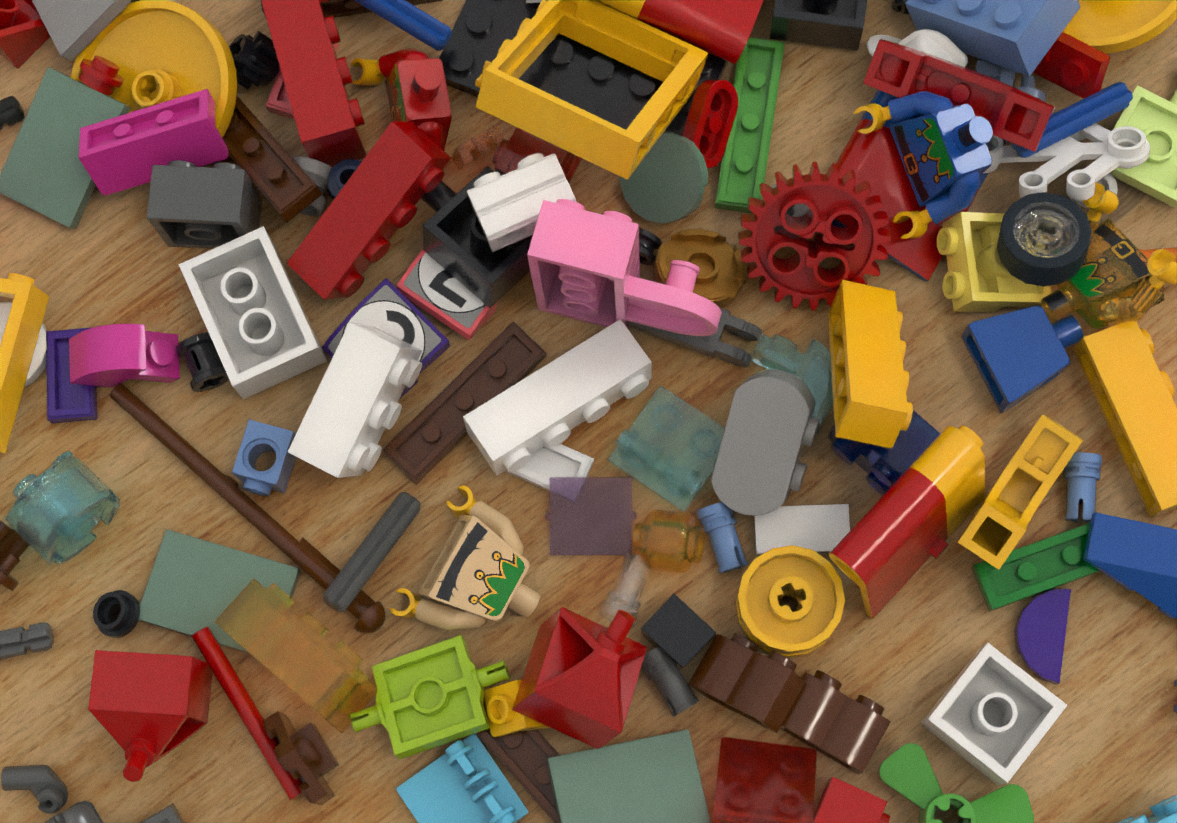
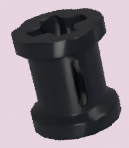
(202, 362)

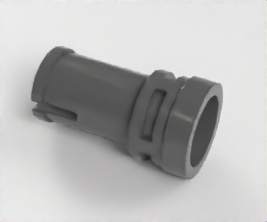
(668, 680)

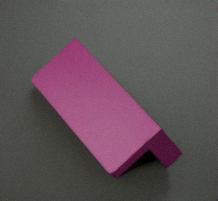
(125, 148)

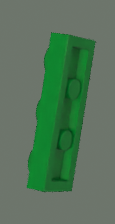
(1035, 569)

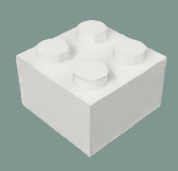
(993, 714)

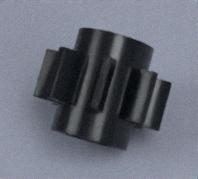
(254, 60)

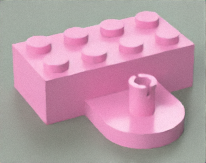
(590, 272)

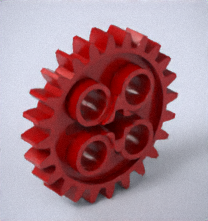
(827, 199)

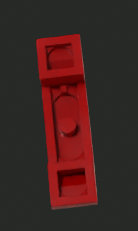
(1010, 111)

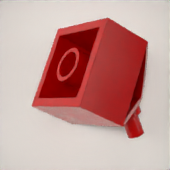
(581, 676)
(149, 703)

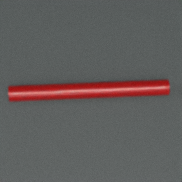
(245, 707)

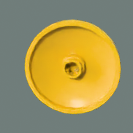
(166, 55)

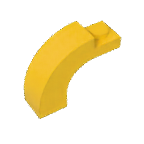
(1019, 491)

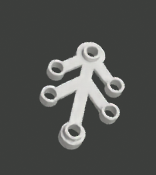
(1119, 148)

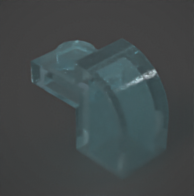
(811, 368)

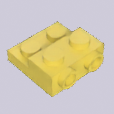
(975, 273)

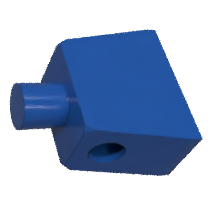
(1020, 352)

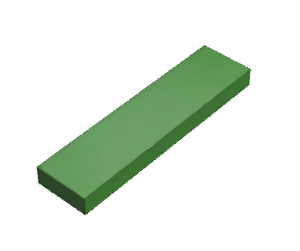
(749, 140)

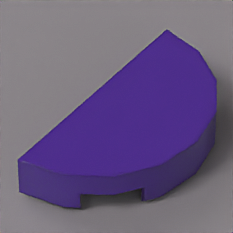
(1042, 634)

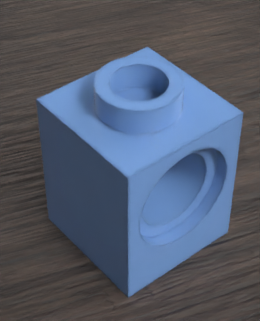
(257, 440)

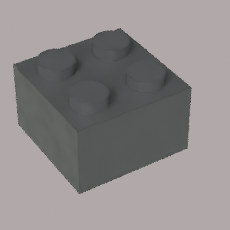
(202, 204)

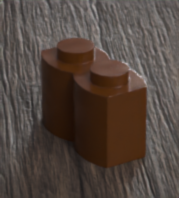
(747, 681)
(835, 723)

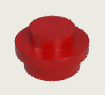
(100, 75)

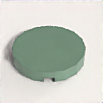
(667, 180)

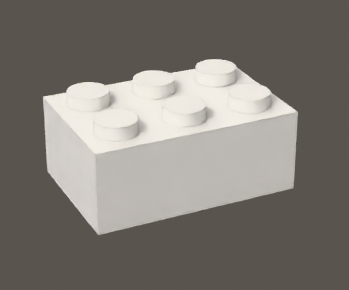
(252, 313)
(356, 401)

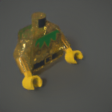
(1116, 277)

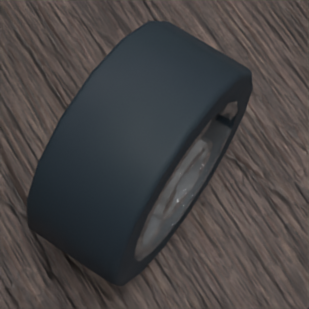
(1033, 256)

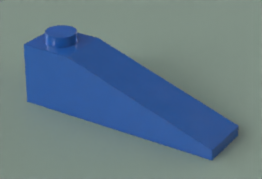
(1136, 557)

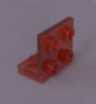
(764, 783)

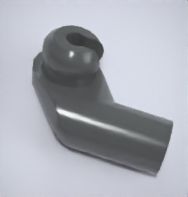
(42, 783)

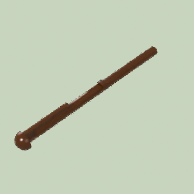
(368, 612)

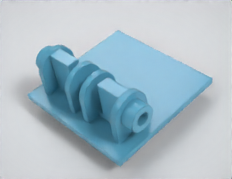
(462, 788)

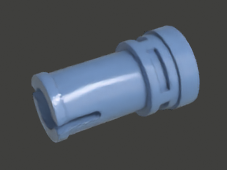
(1081, 477)
(721, 529)

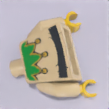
(474, 573)

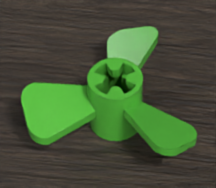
(913, 778)

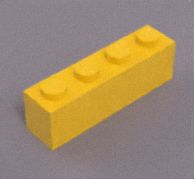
(868, 365)
(1136, 408)

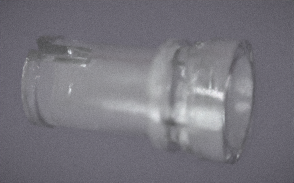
(627, 588)

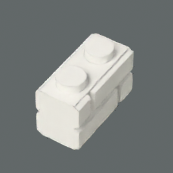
(512, 202)

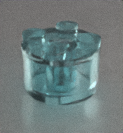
(61, 508)

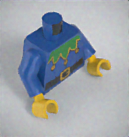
(940, 151)

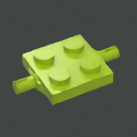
(430, 697)

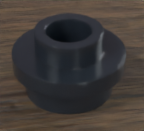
(107, 611)

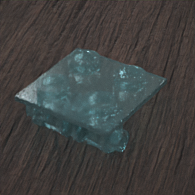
(670, 448)

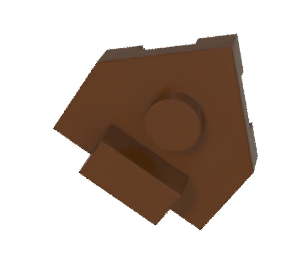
(303, 755)

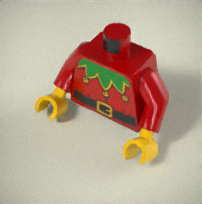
(414, 89)

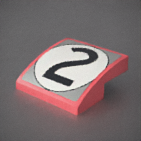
(444, 296)

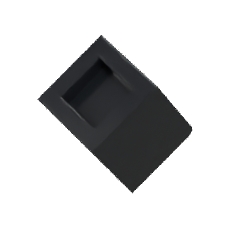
(678, 631)

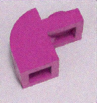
(122, 352)

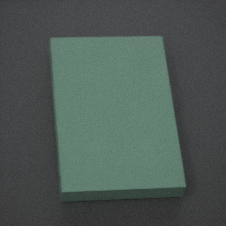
(44, 159)
(200, 579)
(630, 783)

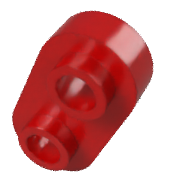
(712, 119)

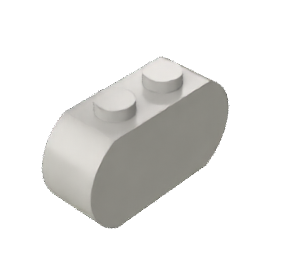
(765, 442)

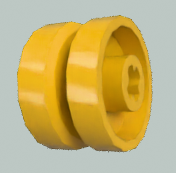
(806, 579)

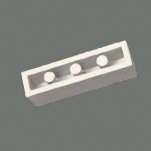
(559, 398)

